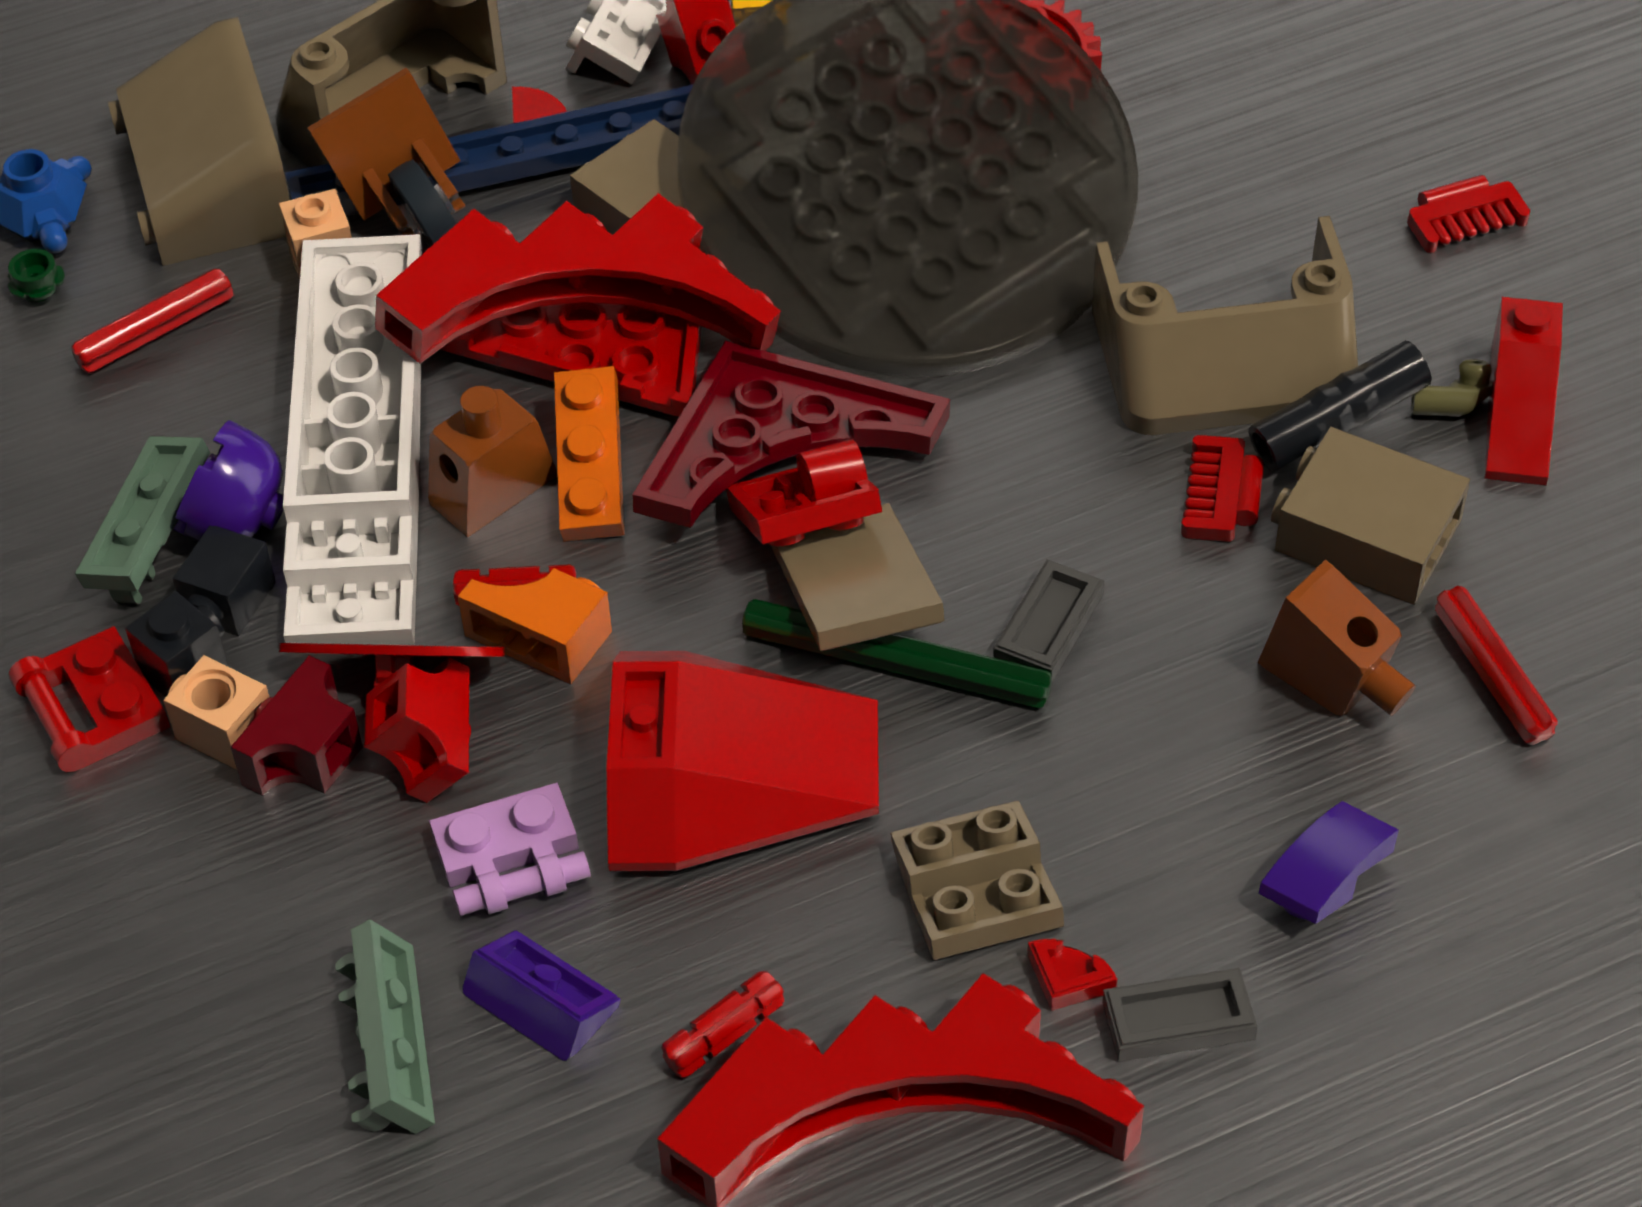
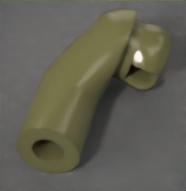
(1460, 396)

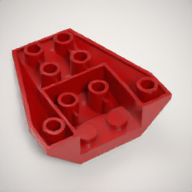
(728, 759)

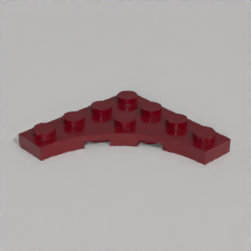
(770, 408)

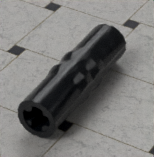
(1341, 403)

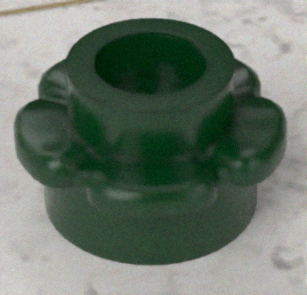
(34, 275)

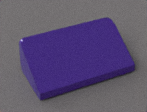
(538, 994)

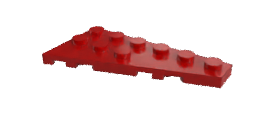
(649, 349)

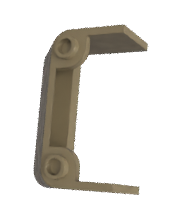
(1224, 361)

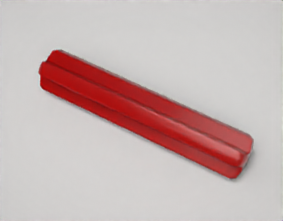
(152, 321)
(1496, 665)

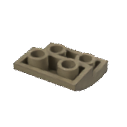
(976, 880)

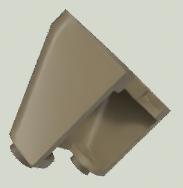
(431, 38)
(203, 148)

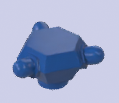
(42, 196)

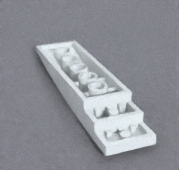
(351, 452)

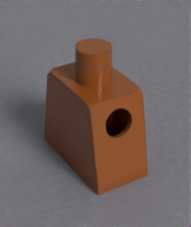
(486, 459)
(1336, 645)

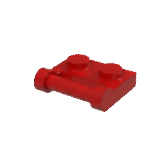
(107, 687)

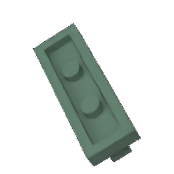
(141, 517)
(387, 1030)

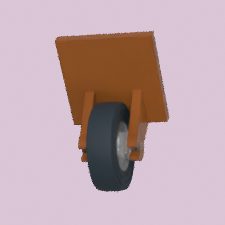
(388, 149)

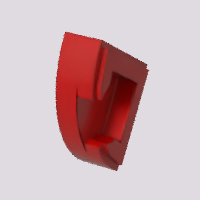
(534, 103)
(1068, 973)

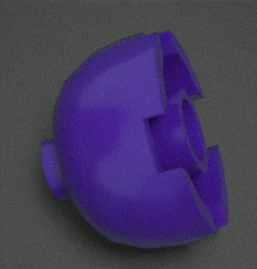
(234, 487)

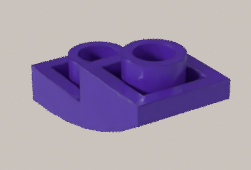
(1325, 861)

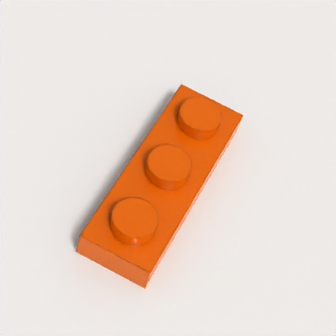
(588, 454)

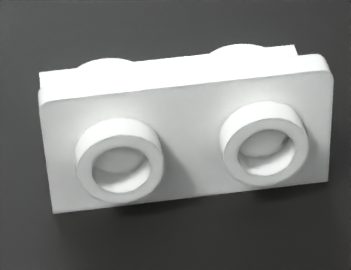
(617, 36)

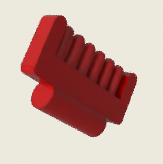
(1463, 202)
(1221, 488)

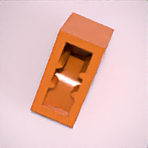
(543, 623)

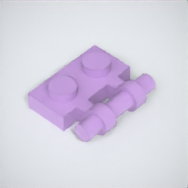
(506, 836)

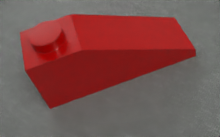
(1523, 390)

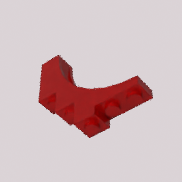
(570, 258)
(887, 1064)

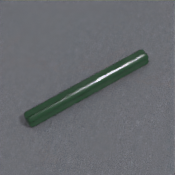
(907, 657)

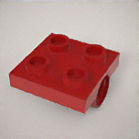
(821, 492)

